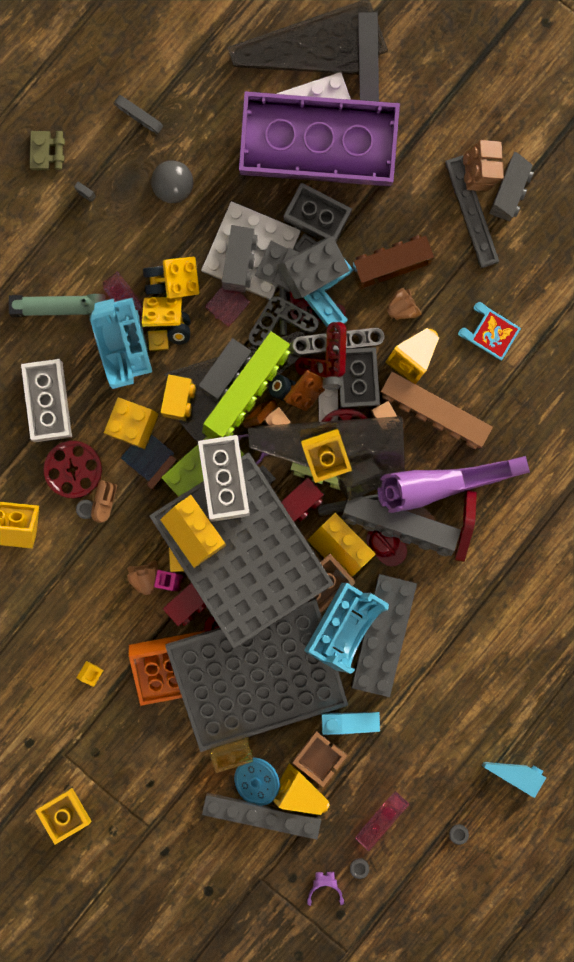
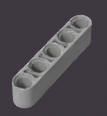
(363, 334)

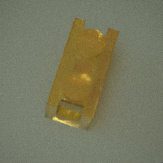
(231, 755)

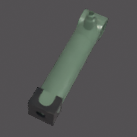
(53, 305)

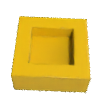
(158, 340)
(89, 673)

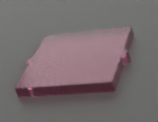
(227, 305)

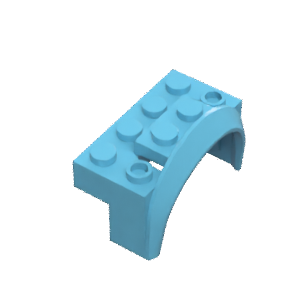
(343, 628)

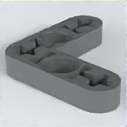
(282, 314)

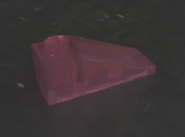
(119, 289)
(382, 821)

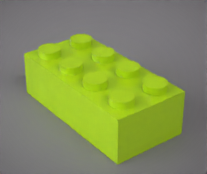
(186, 472)

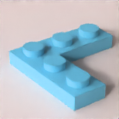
(323, 304)

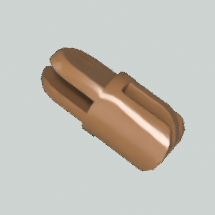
(103, 501)

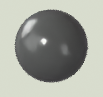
(172, 181)

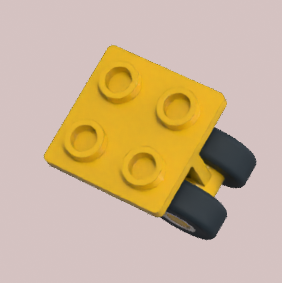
(179, 278)
(167, 312)

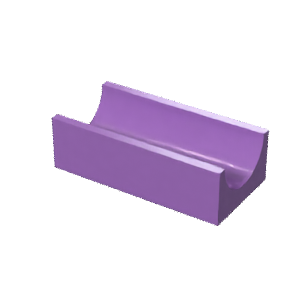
(319, 138)

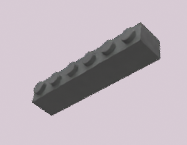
(402, 525)
(262, 816)

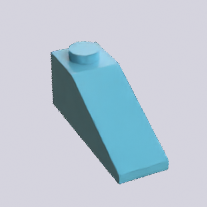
(350, 722)
(520, 776)

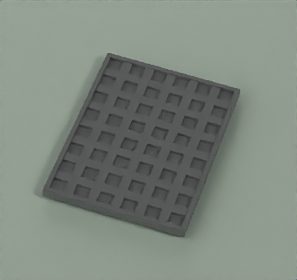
(261, 570)

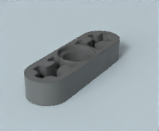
(138, 114)

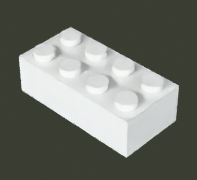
(46, 400)
(223, 478)

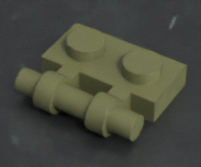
(40, 150)

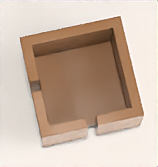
(480, 173)
(318, 757)

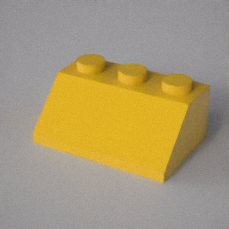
(18, 524)
(192, 531)
(342, 543)

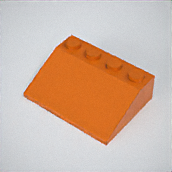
(153, 670)

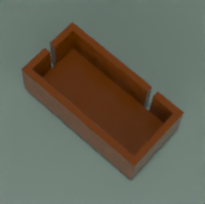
(392, 262)

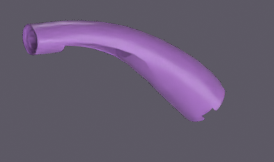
(421, 487)

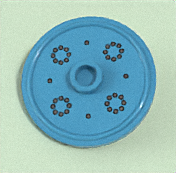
(257, 782)

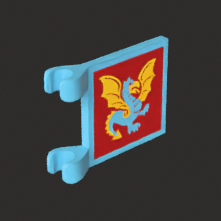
(493, 333)

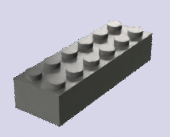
(384, 638)

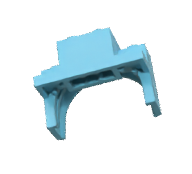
(120, 341)

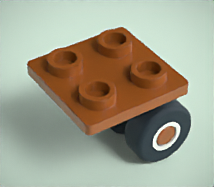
(300, 393)

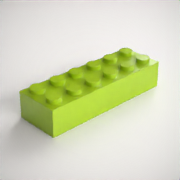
(246, 387)

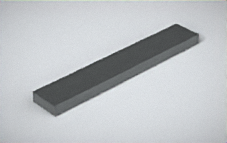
(368, 56)
(472, 214)

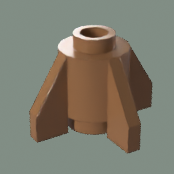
(403, 305)
(143, 577)

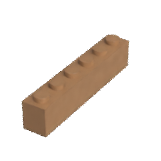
(436, 410)

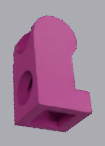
(168, 580)

